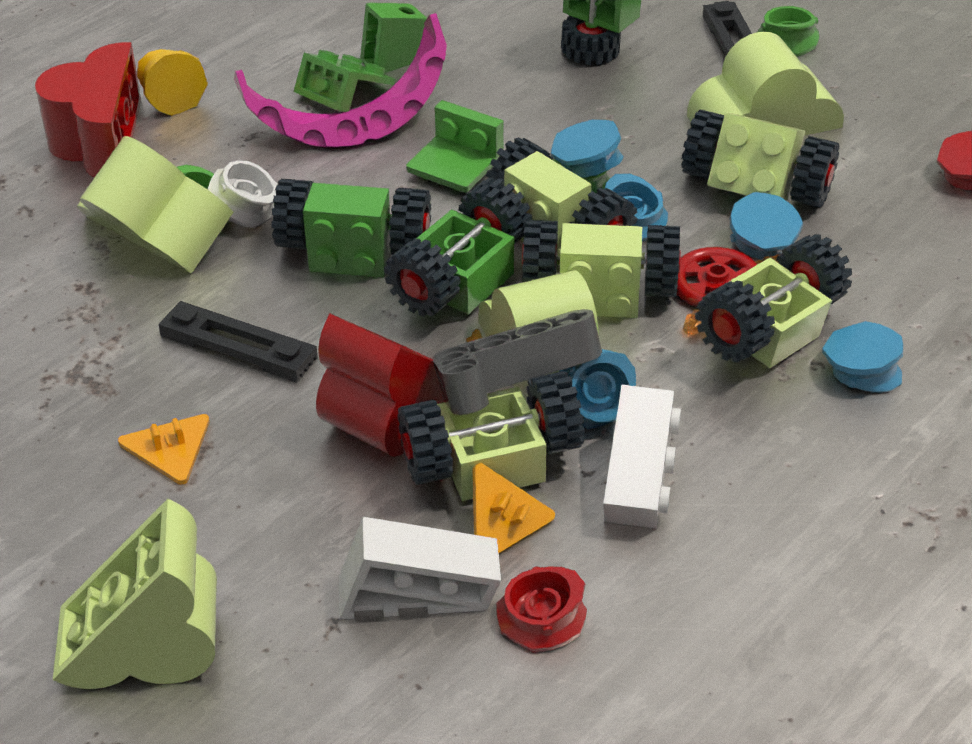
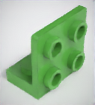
(334, 79)
(461, 147)

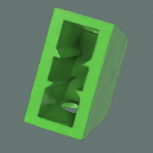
(391, 34)

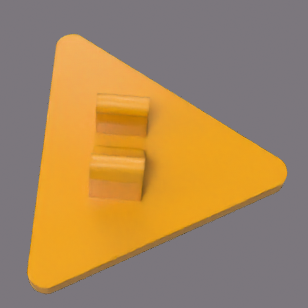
(170, 446)
(504, 509)

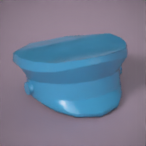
(588, 147)
(643, 196)
(764, 224)
(866, 356)
(600, 385)

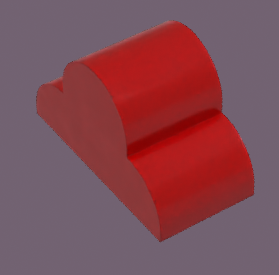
(90, 105)
(369, 382)

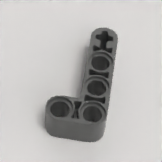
(513, 357)

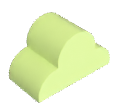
(768, 84)
(154, 205)
(533, 302)
(142, 610)

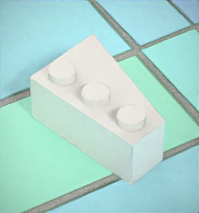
(641, 457)
(417, 567)

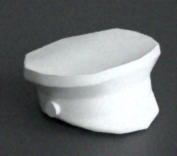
(246, 191)

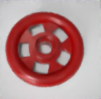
(710, 275)

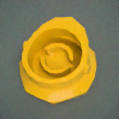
(171, 80)

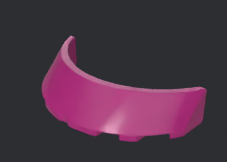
(365, 122)

